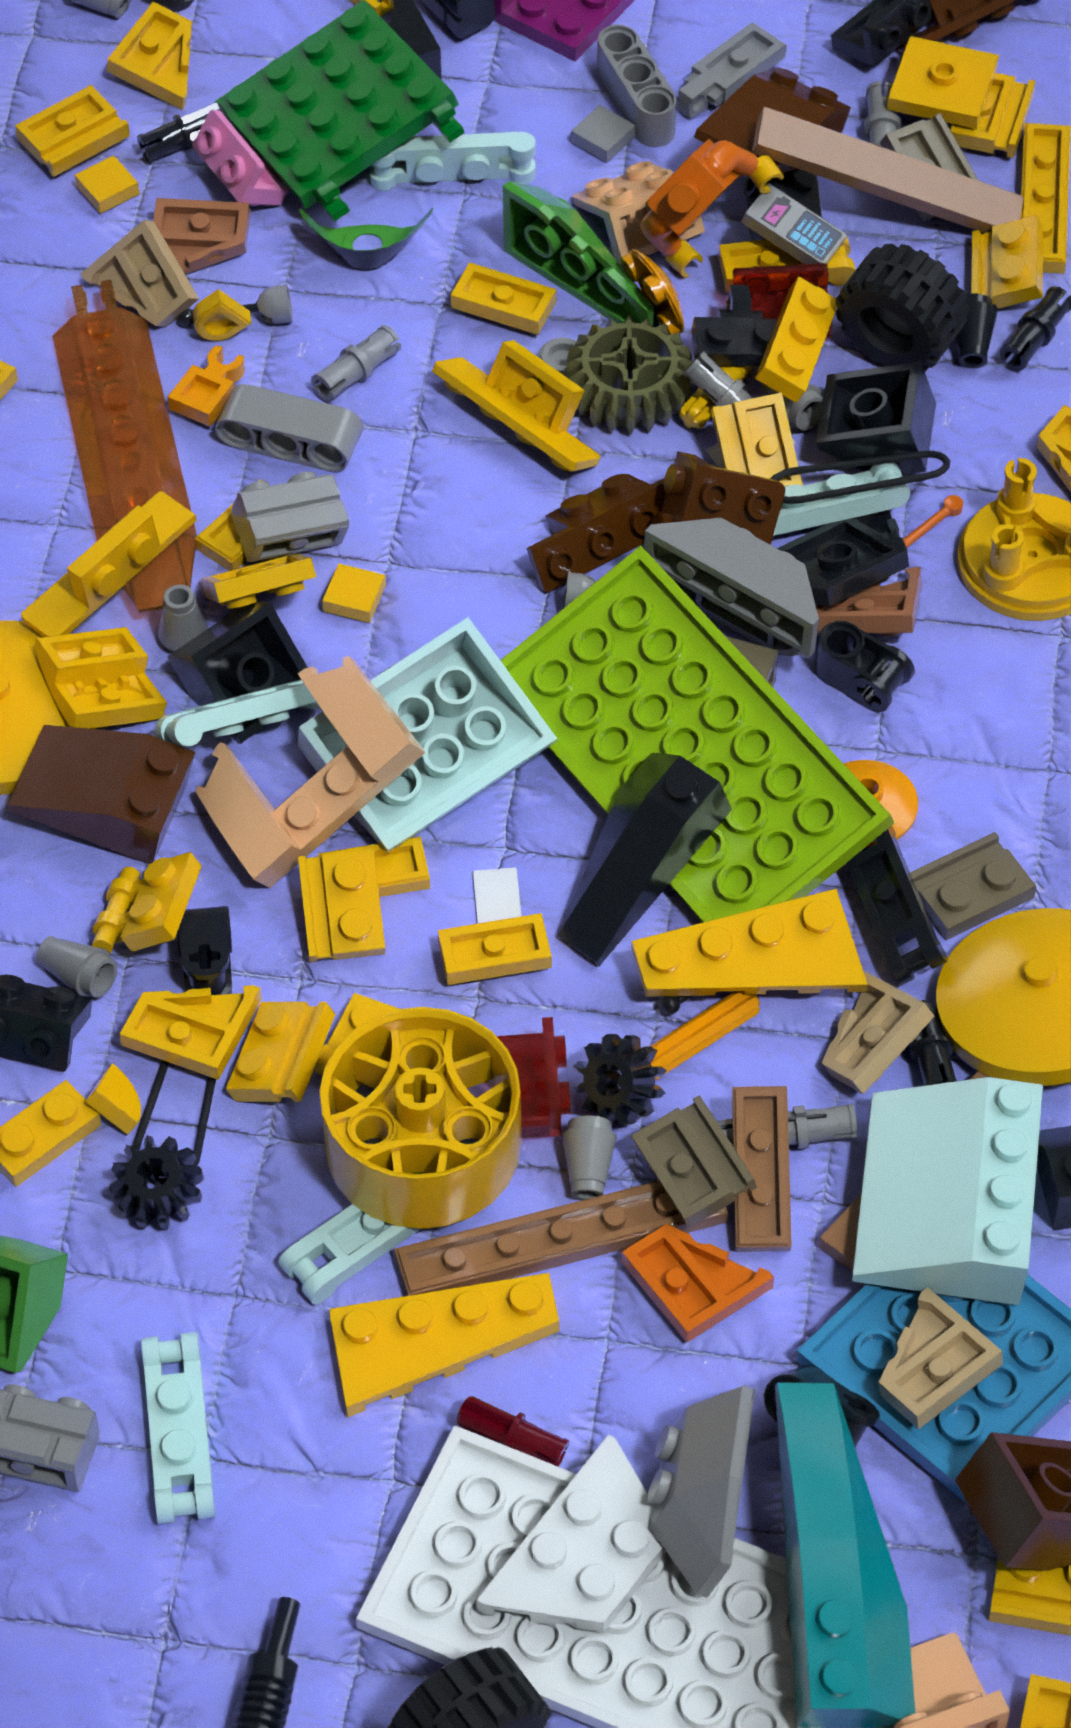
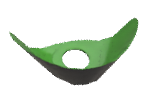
(342, 239)

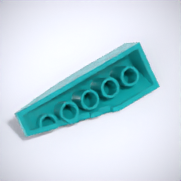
(841, 1580)

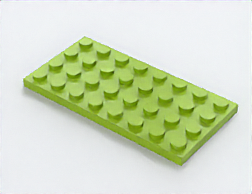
(649, 673)

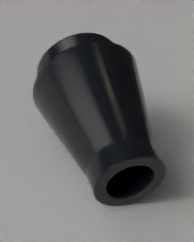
(976, 335)

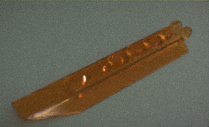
(123, 431)

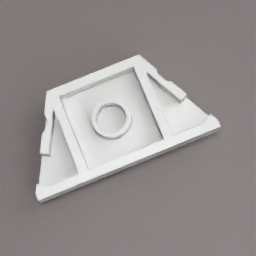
(584, 1551)

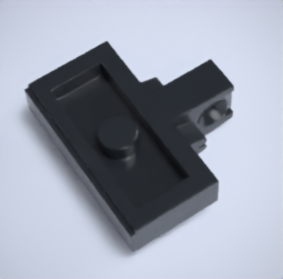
(737, 333)

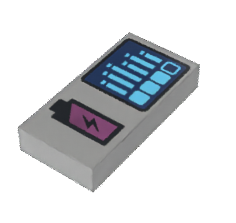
(793, 227)

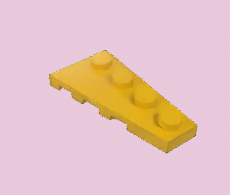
(412, 1338)

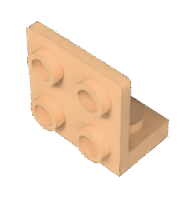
(624, 206)
(949, 1690)

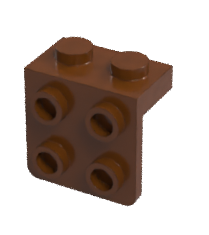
(708, 492)

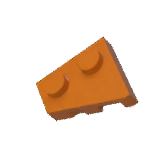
(692, 1280)

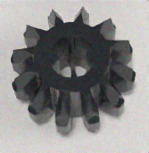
(636, 1079)
(148, 1165)

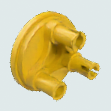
(1019, 550)

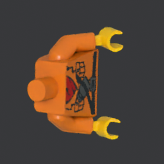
(694, 190)

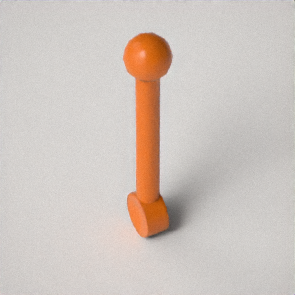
(952, 507)

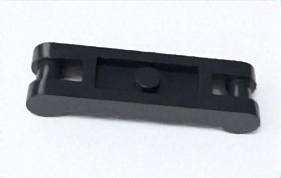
(895, 908)

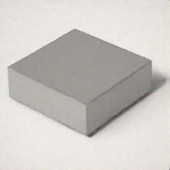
(603, 133)

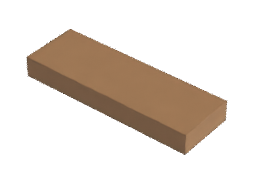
(763, 1146)

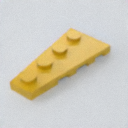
(774, 947)

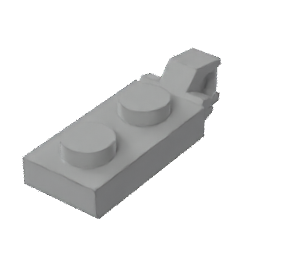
(728, 68)

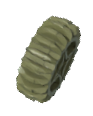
(656, 365)

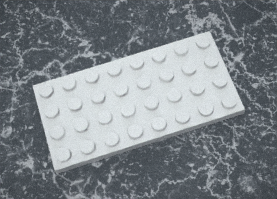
(659, 1662)

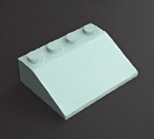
(463, 716)
(950, 1189)

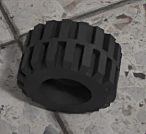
(901, 307)
(475, 1692)

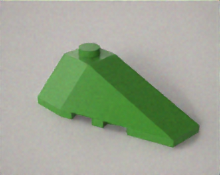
(565, 250)
(29, 1297)

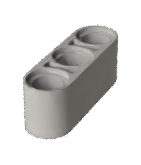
(636, 85)
(289, 428)

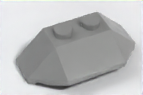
(739, 582)
(701, 1485)

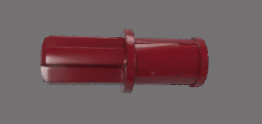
(511, 1431)

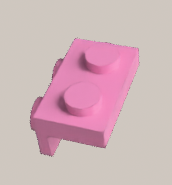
(237, 163)

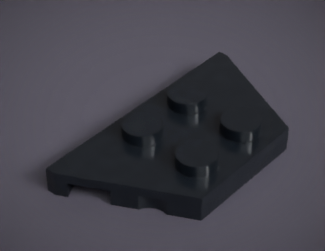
(850, 555)

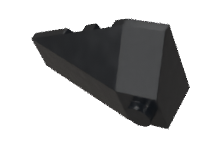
(644, 844)

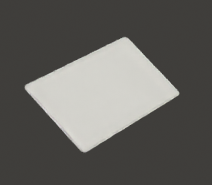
(496, 894)

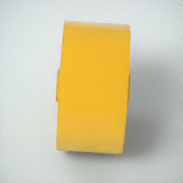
(421, 1117)

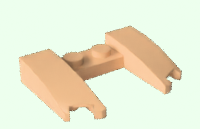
(375, 755)

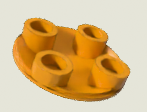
(657, 289)

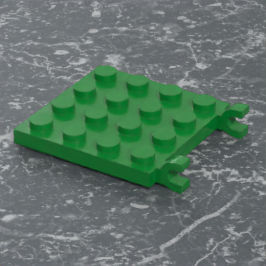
(339, 106)

